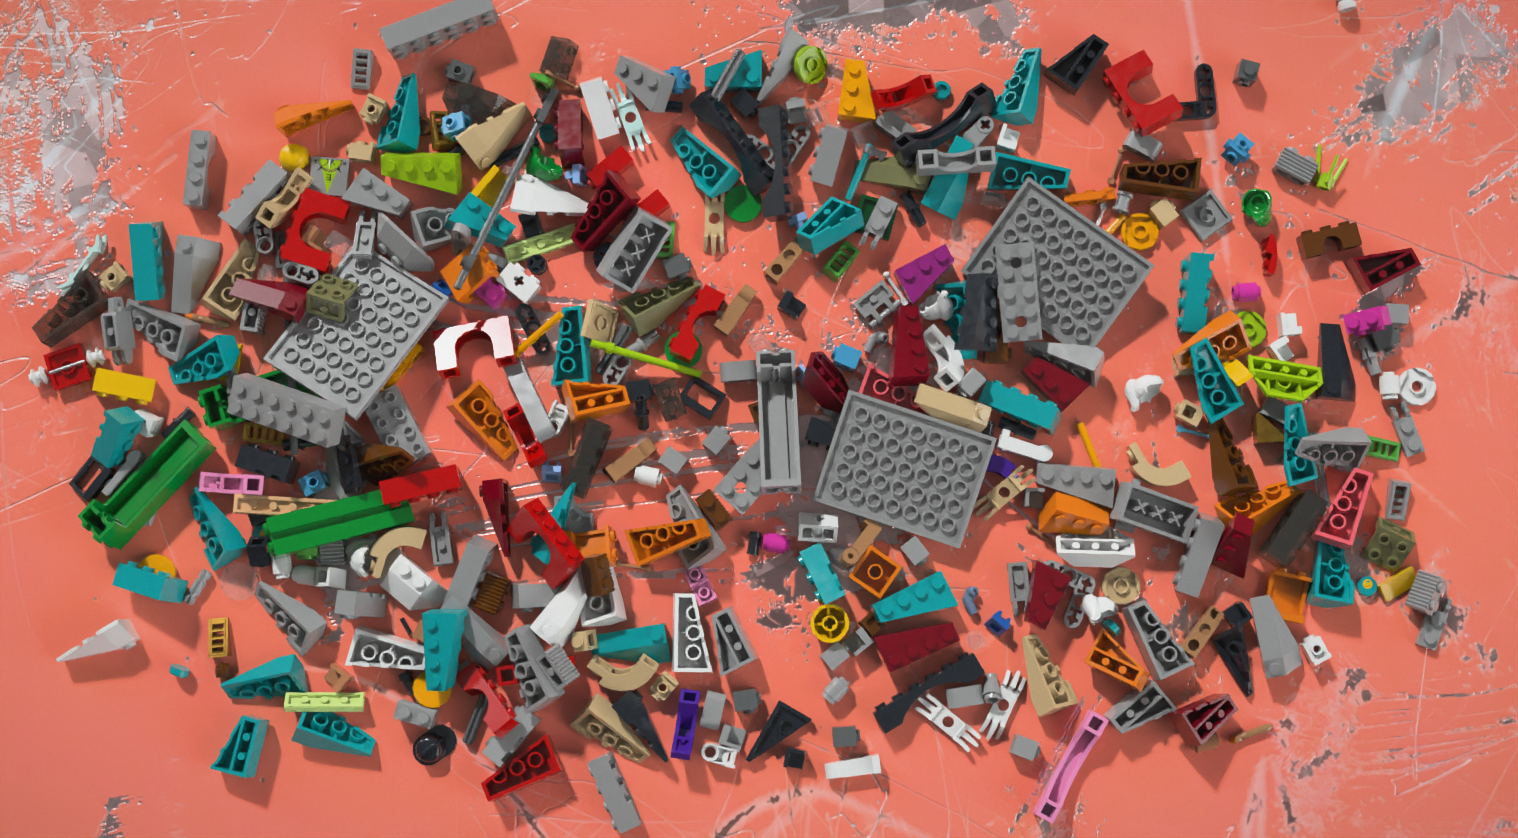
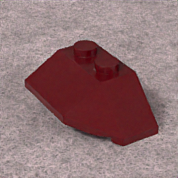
(825, 382)

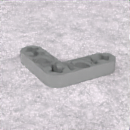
(794, 134)
(462, 239)
(1075, 583)

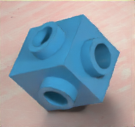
(682, 79)
(455, 124)
(1237, 149)

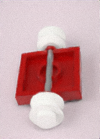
(67, 367)

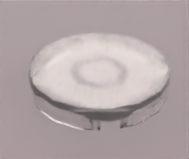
(239, 581)

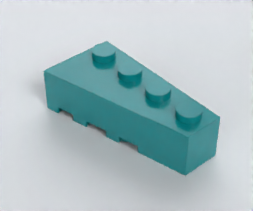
(573, 350)
(1021, 406)

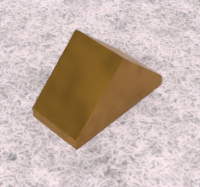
(1264, 431)

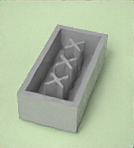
(634, 249)
(397, 424)
(1154, 512)

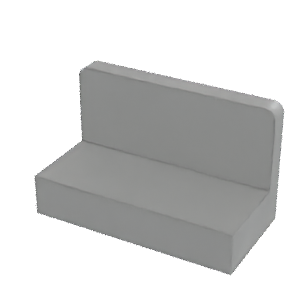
(892, 125)

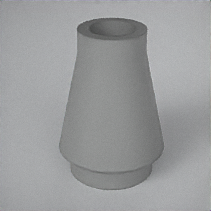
(991, 689)

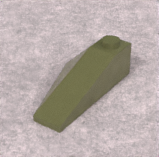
(893, 175)
(650, 309)

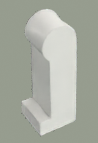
(1009, 444)
(853, 767)

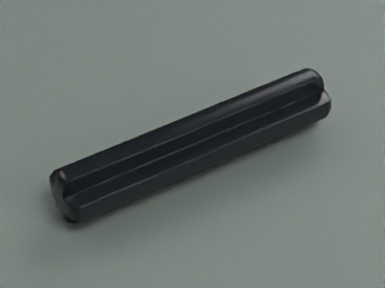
(511, 153)

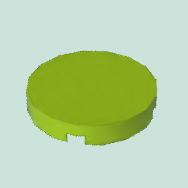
(810, 64)
(1254, 327)

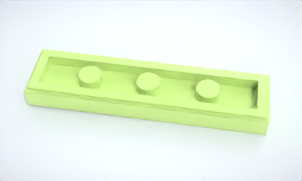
(539, 244)
(324, 702)

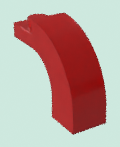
(903, 95)
(533, 450)

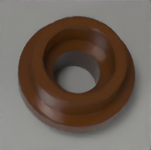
(222, 671)

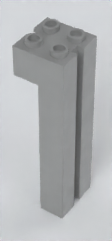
(778, 422)

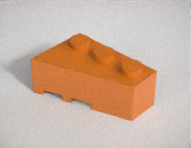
(593, 400)
(1073, 516)
(1113, 661)

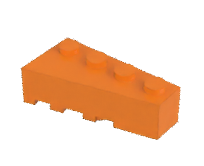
(659, 541)

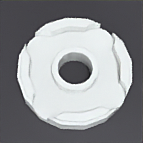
(1427, 383)

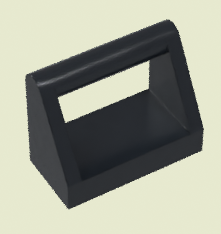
(698, 407)
(97, 485)

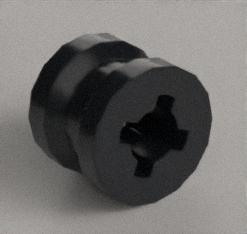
(535, 261)

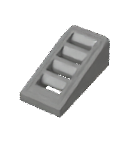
(355, 68)
(1391, 491)

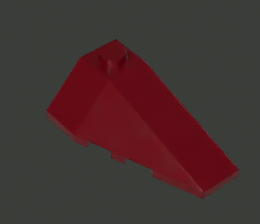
(276, 297)

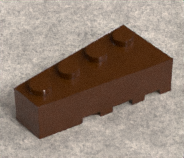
(1163, 179)

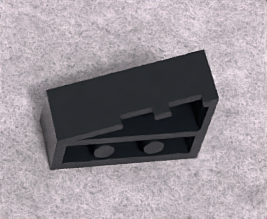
(267, 463)

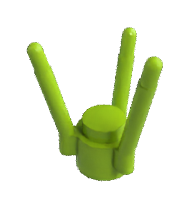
(1326, 180)

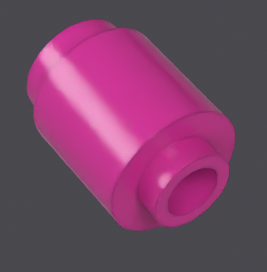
(1245, 292)
(775, 543)

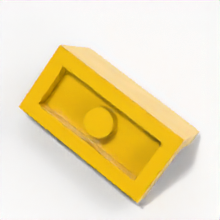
(490, 186)

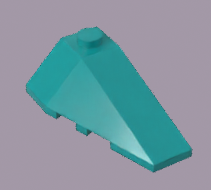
(1020, 97)
(403, 125)
(706, 167)
(948, 190)
(207, 361)
(1214, 386)
(1296, 468)
(560, 514)
(220, 535)
(269, 680)
(332, 733)

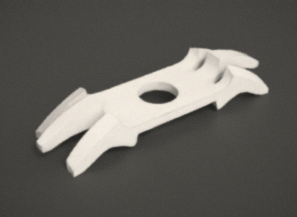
(995, 714)
(956, 730)

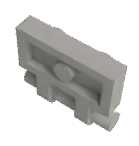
(873, 300)

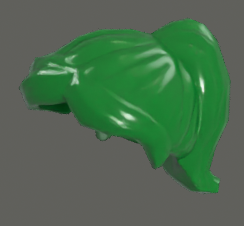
(542, 166)
(1257, 206)

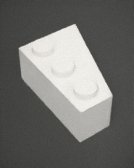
(600, 107)

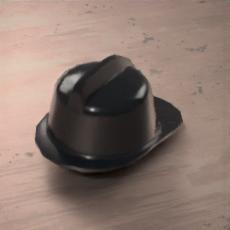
(434, 745)

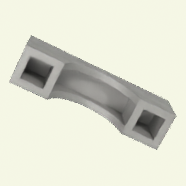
(939, 163)
(196, 182)

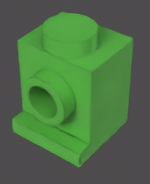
(310, 554)

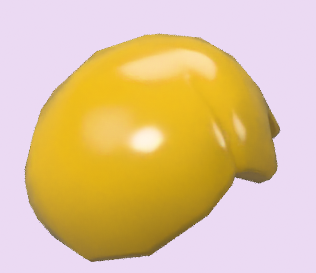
(294, 156)

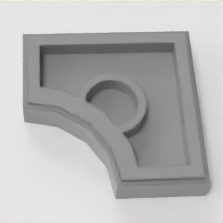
(577, 520)

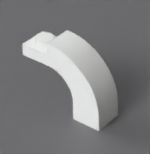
(949, 361)

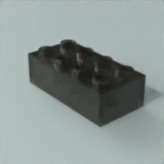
(1292, 528)

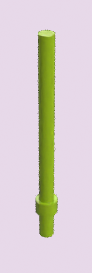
(611, 348)

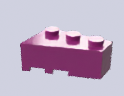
(923, 272)

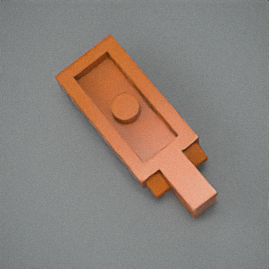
(1089, 197)

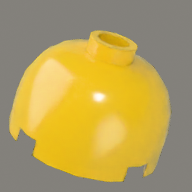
(829, 623)

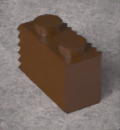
(714, 509)
(597, 575)
(492, 593)

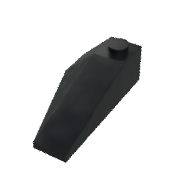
(1335, 365)
(635, 713)

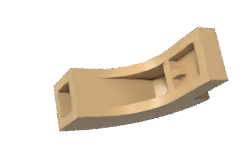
(283, 205)
(1152, 475)
(393, 538)
(626, 678)

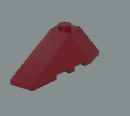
(497, 505)

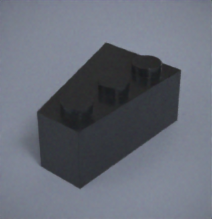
(1076, 65)

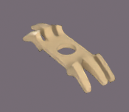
(714, 230)
(996, 500)

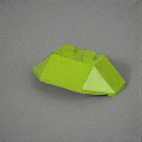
(1284, 378)

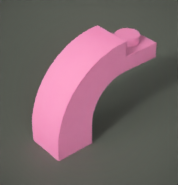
(231, 483)

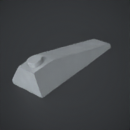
(192, 270)
(479, 639)

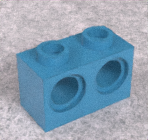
(846, 357)

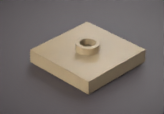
(599, 322)

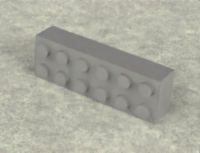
(437, 25)
(286, 409)

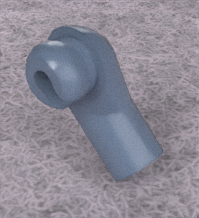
(968, 599)

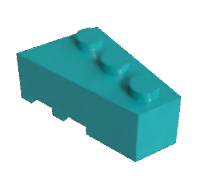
(747, 75)
(474, 214)
(829, 225)
(116, 436)
(821, 574)
(149, 582)
(243, 748)

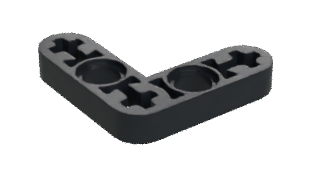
(1197, 106)

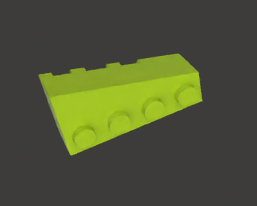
(431, 170)

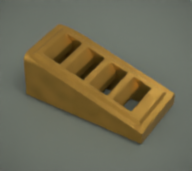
(439, 143)
(247, 434)
(226, 638)

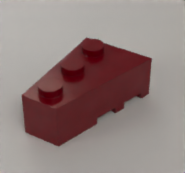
(569, 132)

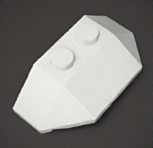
(1094, 550)
(410, 583)

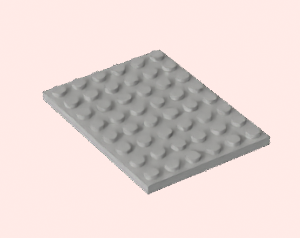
(1080, 267)
(380, 328)
(904, 469)

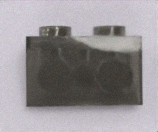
(559, 56)
(670, 400)

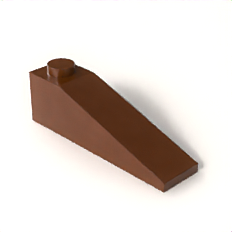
(381, 461)
(1227, 466)

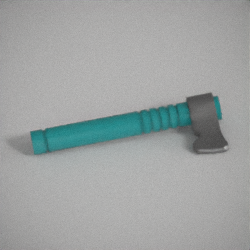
(868, 151)

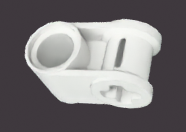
(558, 417)
(721, 754)

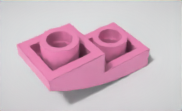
(700, 585)

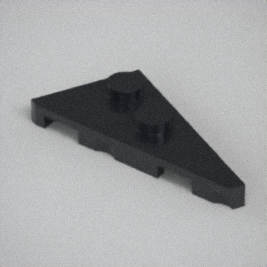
(1233, 650)
(781, 724)

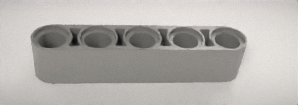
(530, 401)

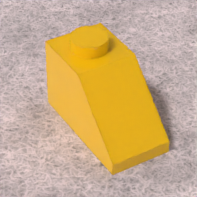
(1237, 372)

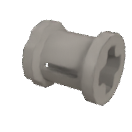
(1122, 202)

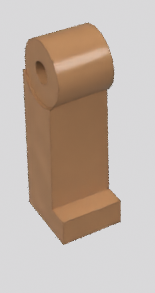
(783, 262)
(735, 310)
(630, 460)
(852, 555)
(1201, 632)

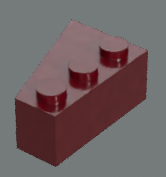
(1380, 268)
(1054, 382)
(1234, 546)
(1044, 594)
(1202, 718)

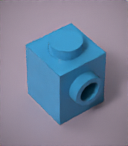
(314, 483)

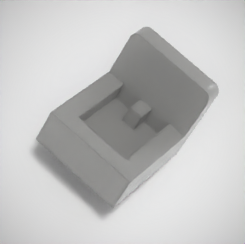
(795, 109)

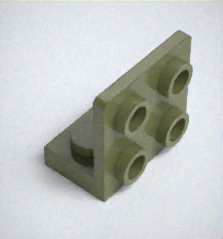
(329, 297)
(1389, 545)

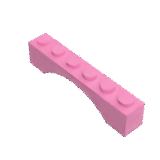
(1070, 763)

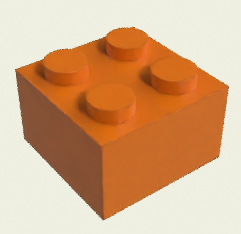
(874, 571)

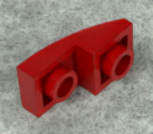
(1269, 249)

